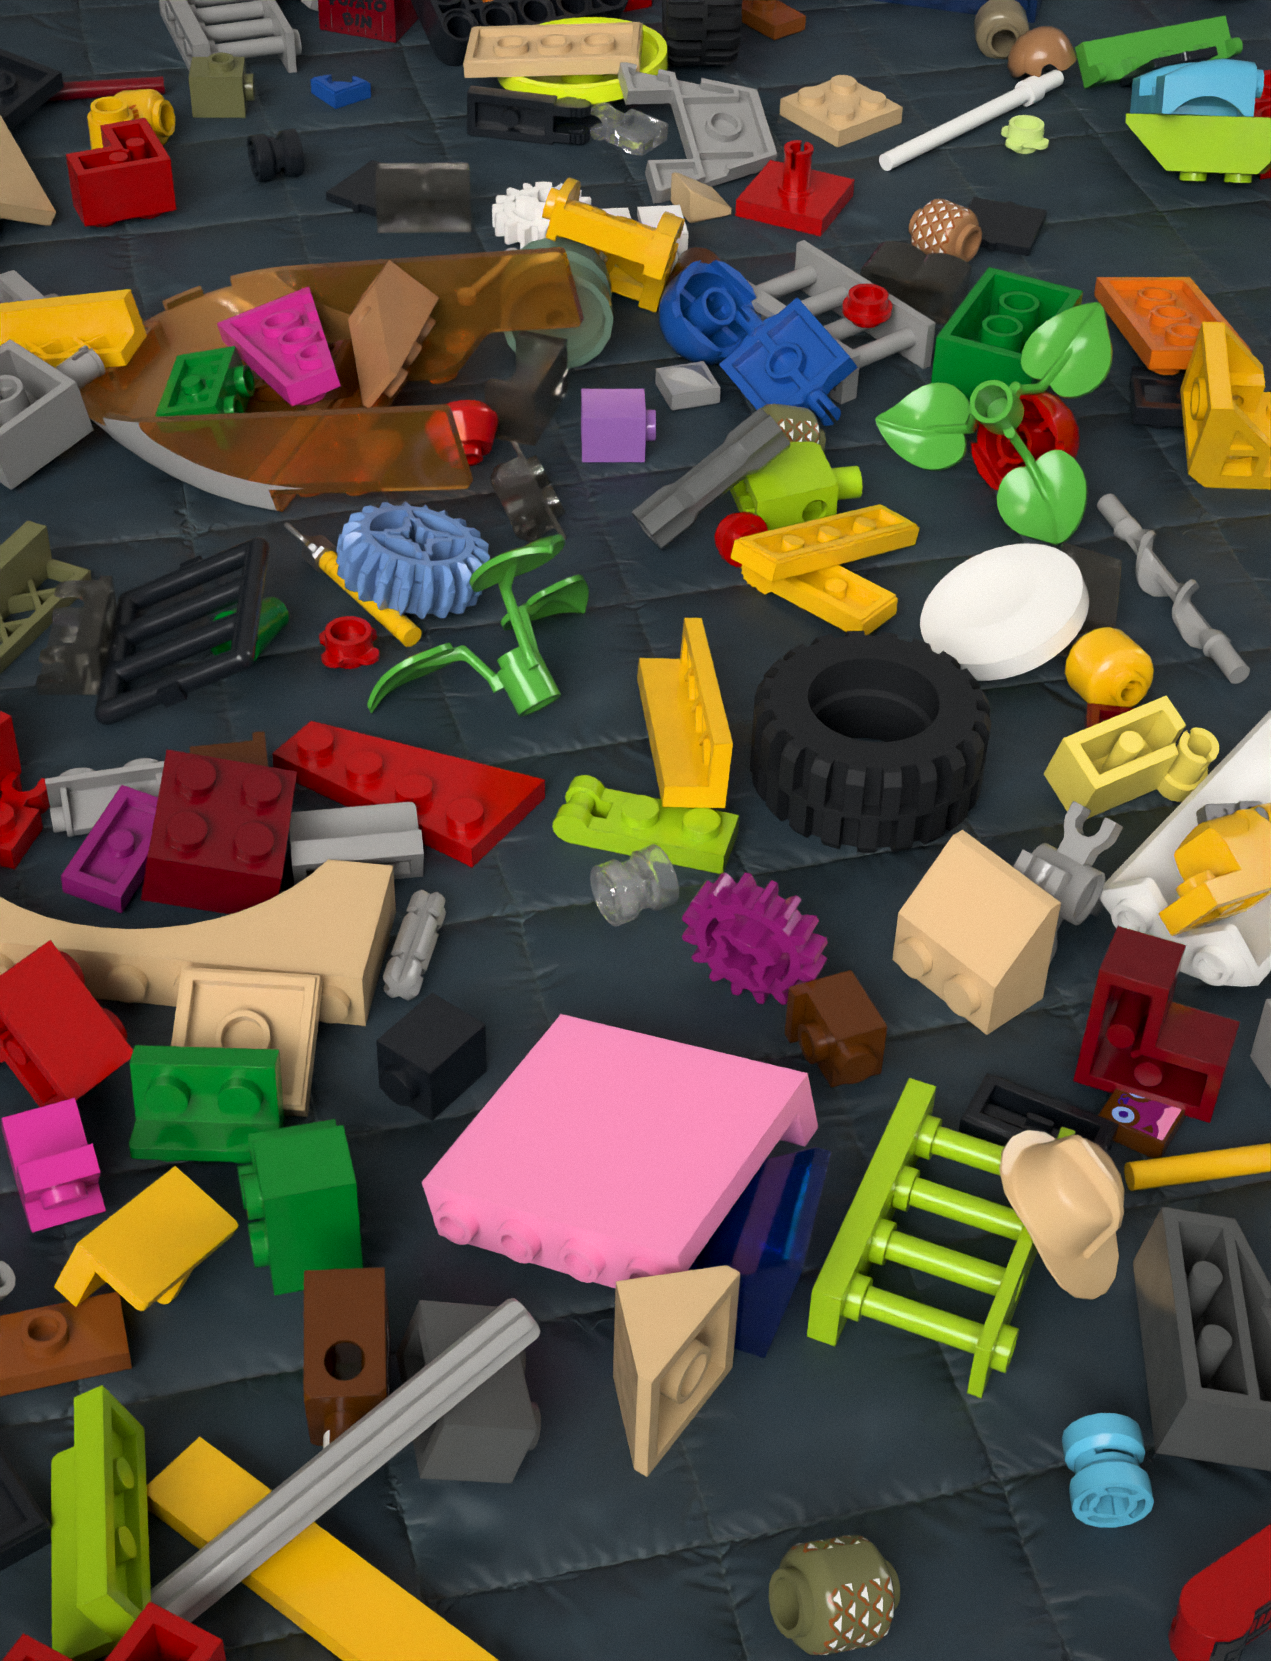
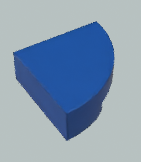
(340, 93)

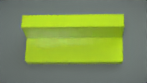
(99, 1529)

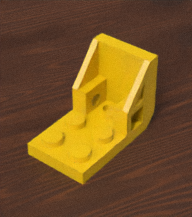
(1226, 413)

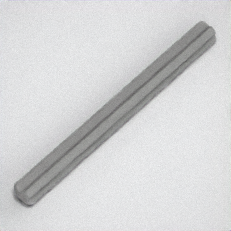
(346, 1462)

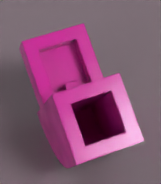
(53, 1165)

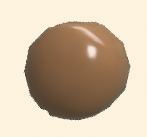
(1039, 48)

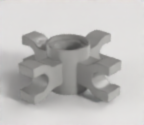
(1068, 870)

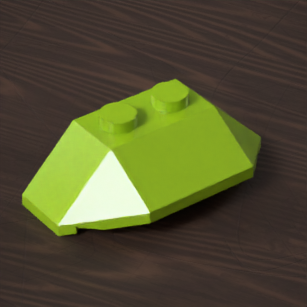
(1206, 144)

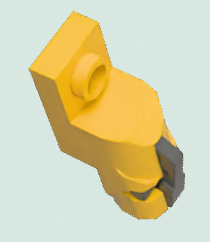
(1222, 865)

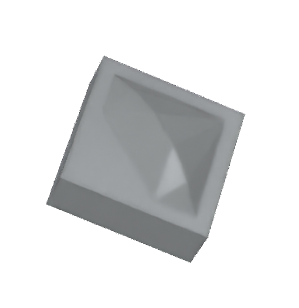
(687, 385)

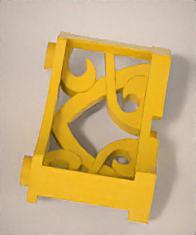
(639, 250)

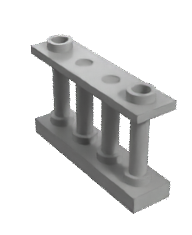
(194, 39)
(828, 285)

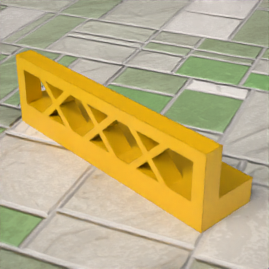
(63, 324)
(687, 723)

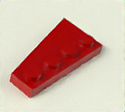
(458, 802)

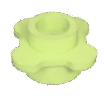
(1025, 134)

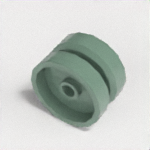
(594, 294)

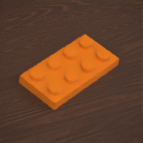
(1158, 317)

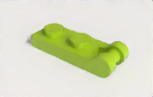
(630, 821)

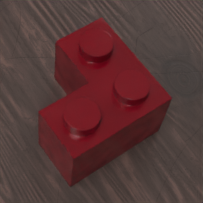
(1146, 1041)

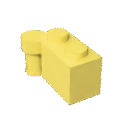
(1131, 758)

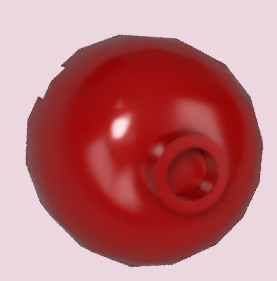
(1044, 427)

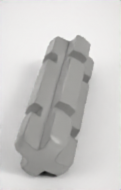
(414, 945)

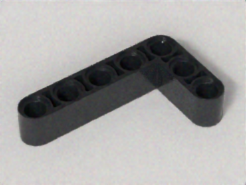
(450, 21)

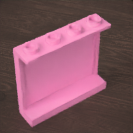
(614, 1152)

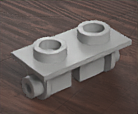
(83, 794)

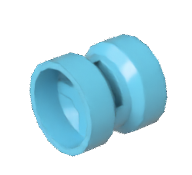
(1108, 1478)

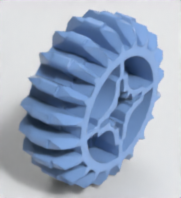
(410, 559)

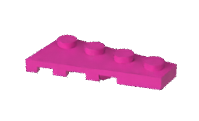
(285, 347)

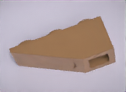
(388, 330)

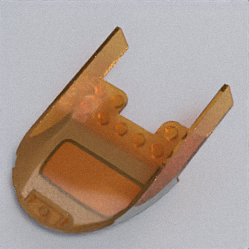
(333, 443)

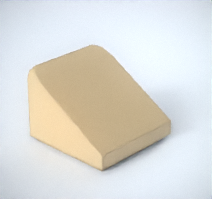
(697, 199)

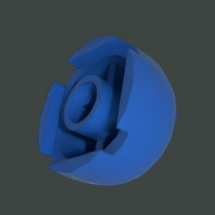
(700, 311)

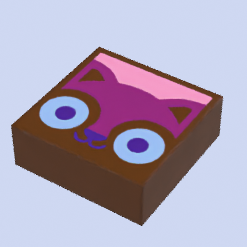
(1143, 1123)

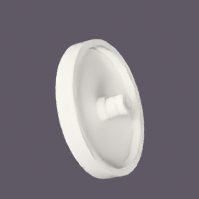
(1006, 610)

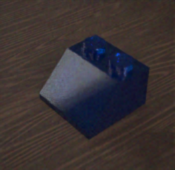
(768, 1241)

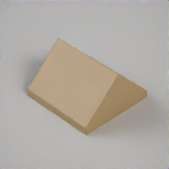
(671, 1353)

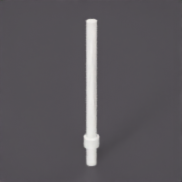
(1025, 93)

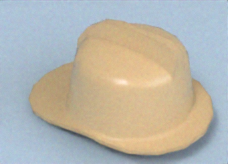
(1070, 1206)

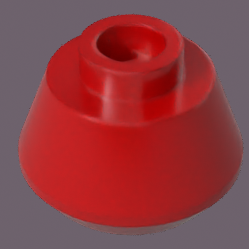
(476, 427)

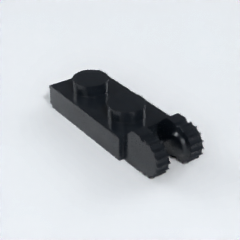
(525, 116)

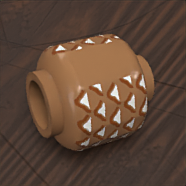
(946, 229)

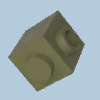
(220, 86)

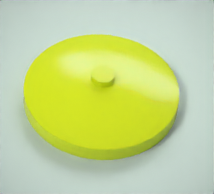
(593, 87)

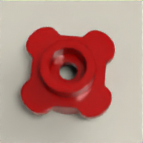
(348, 643)

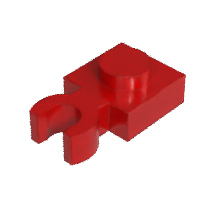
(20, 818)

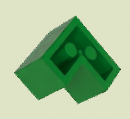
(305, 1202)

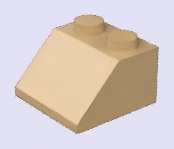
(977, 934)

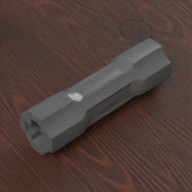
(742, 454)

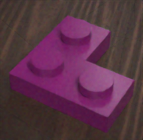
(114, 852)

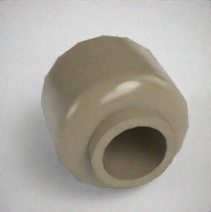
(999, 27)

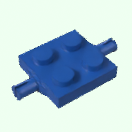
(788, 361)

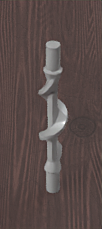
(1157, 581)

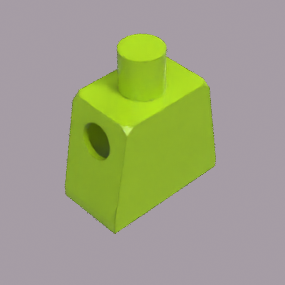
(797, 487)

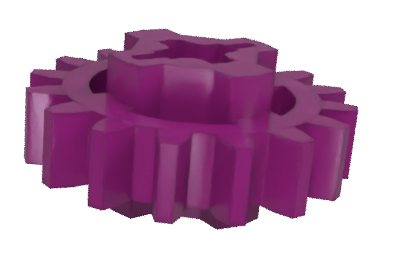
(753, 937)

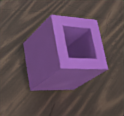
(615, 425)

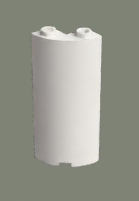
(1225, 951)

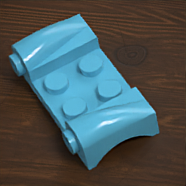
(1199, 88)

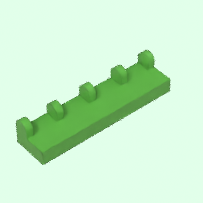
(1111, 58)

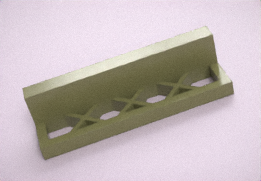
(23, 568)

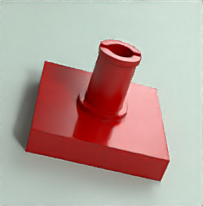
(795, 194)

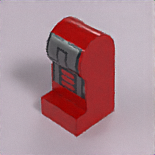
(1225, 1604)

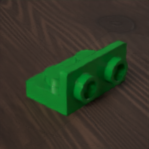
(207, 384)
(203, 1101)

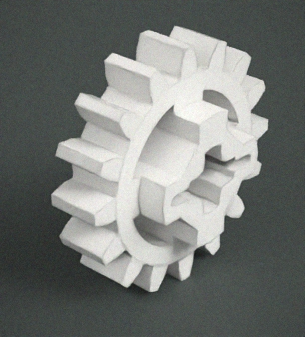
(520, 213)

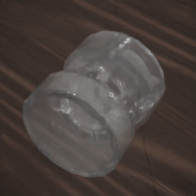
(634, 885)

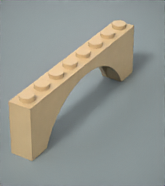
(322, 926)

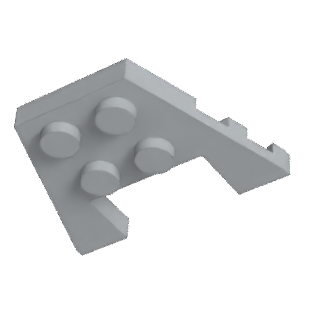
(717, 123)

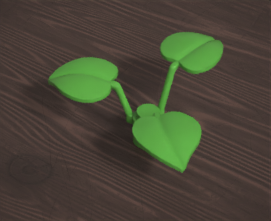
(1047, 494)
(523, 668)

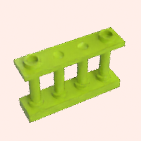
(870, 1236)

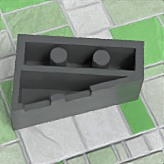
(1205, 1339)

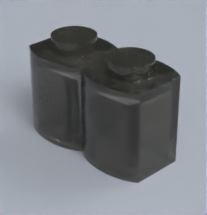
(928, 283)

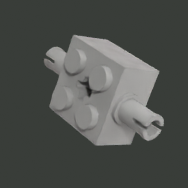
(41, 408)

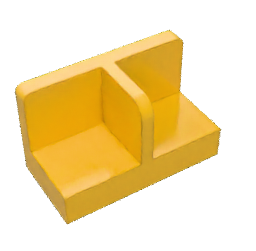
(148, 1244)

